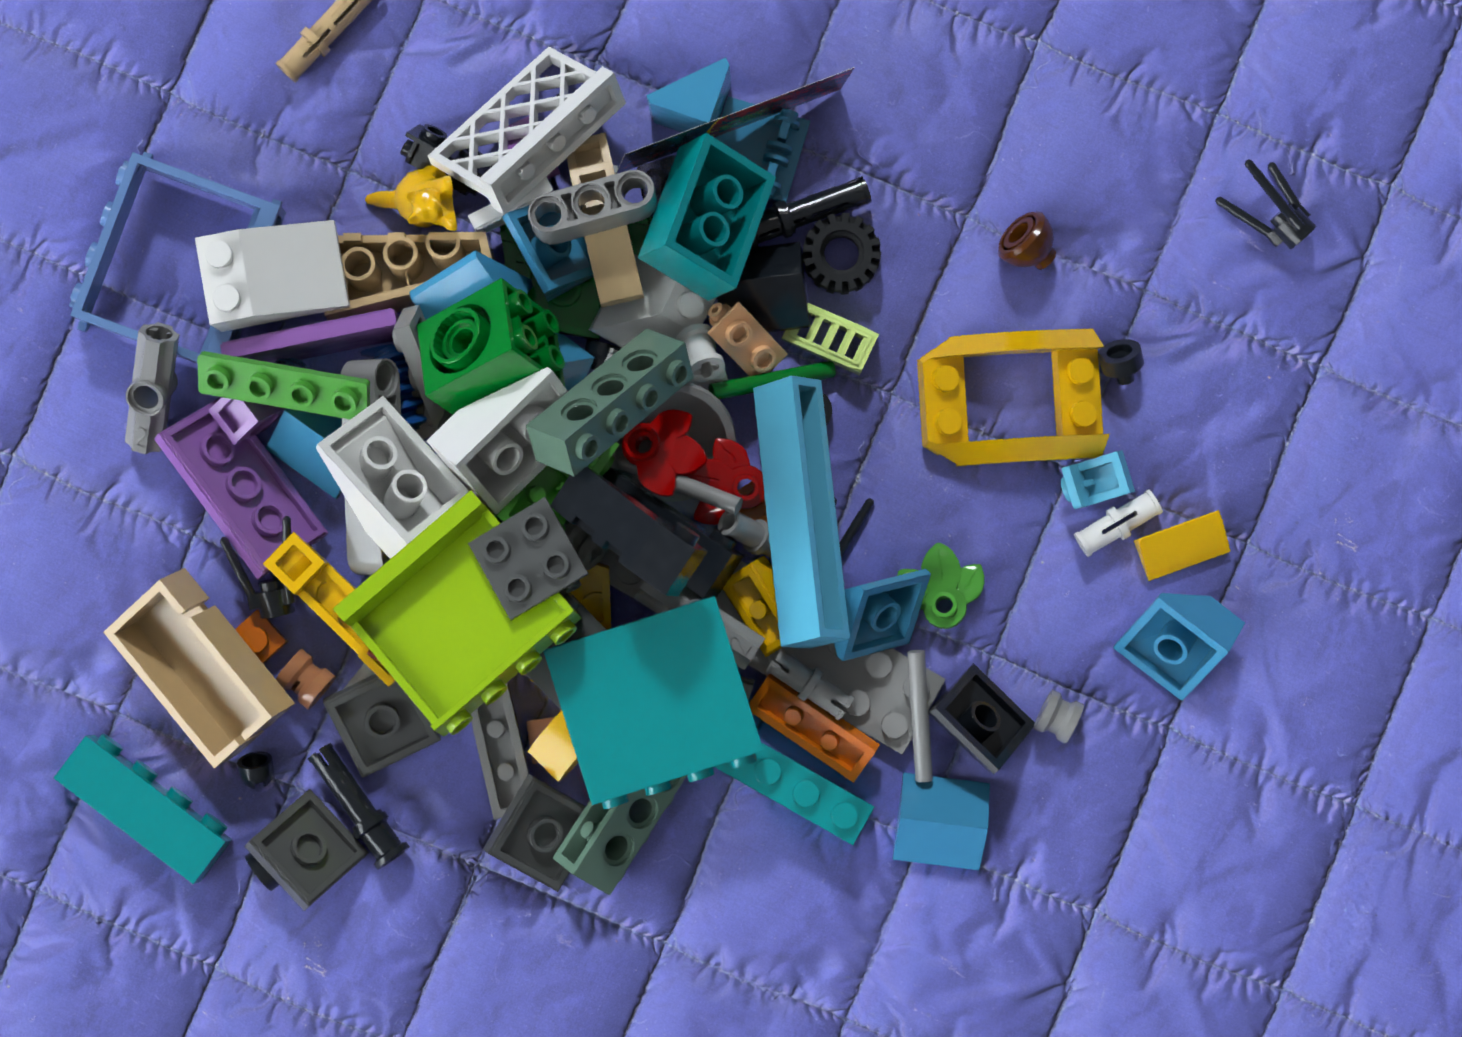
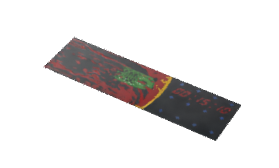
(735, 120)

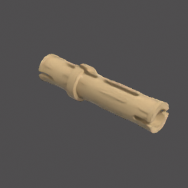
(318, 38)

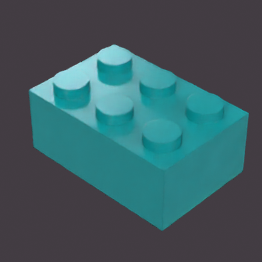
(707, 217)

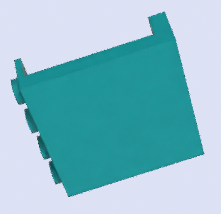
(654, 702)

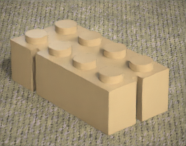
(198, 667)

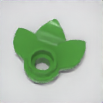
(949, 583)

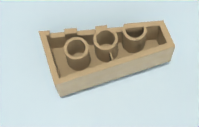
(387, 267)

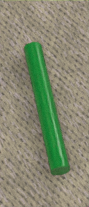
(745, 385)

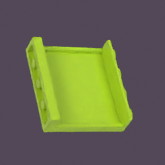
(442, 625)

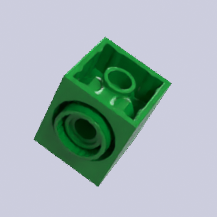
(486, 345)

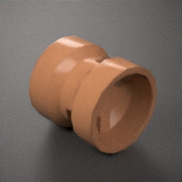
(305, 679)

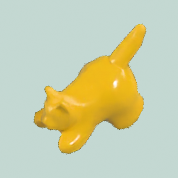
(421, 198)

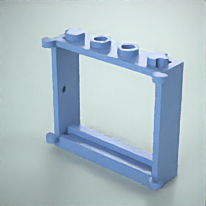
(114, 220)

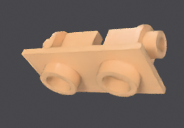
(744, 339)

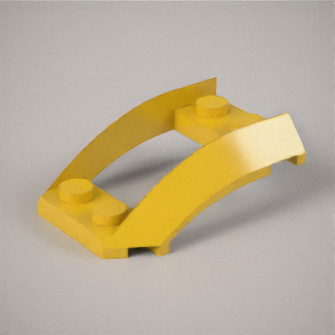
(1074, 387)

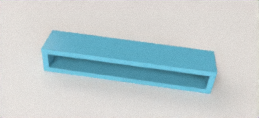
(801, 513)

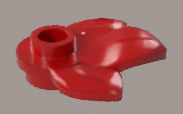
(670, 454)
(724, 472)

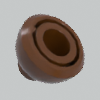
(1028, 242)

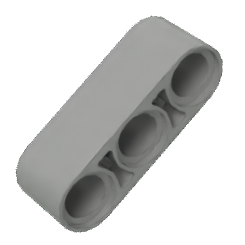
(570, 201)

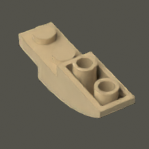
(612, 249)

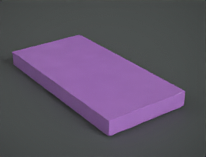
(316, 338)
(238, 487)

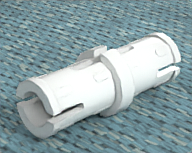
(1144, 508)

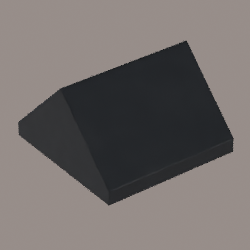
(773, 288)
(982, 719)

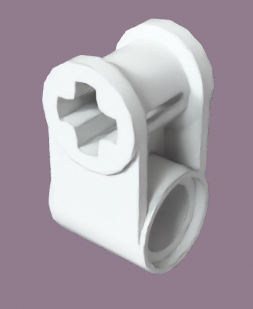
(705, 363)

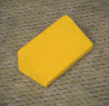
(1183, 545)
(754, 599)

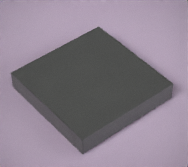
(378, 723)
(534, 831)
(306, 849)

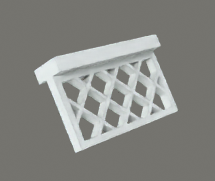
(543, 142)

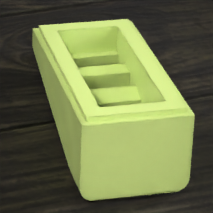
(836, 322)

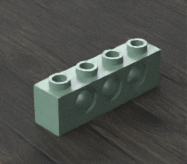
(609, 402)
(608, 839)

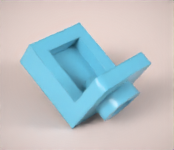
(1096, 480)

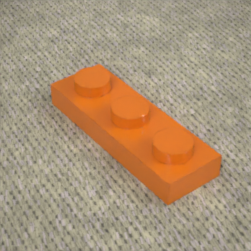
(813, 728)

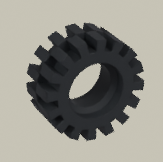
(841, 227)

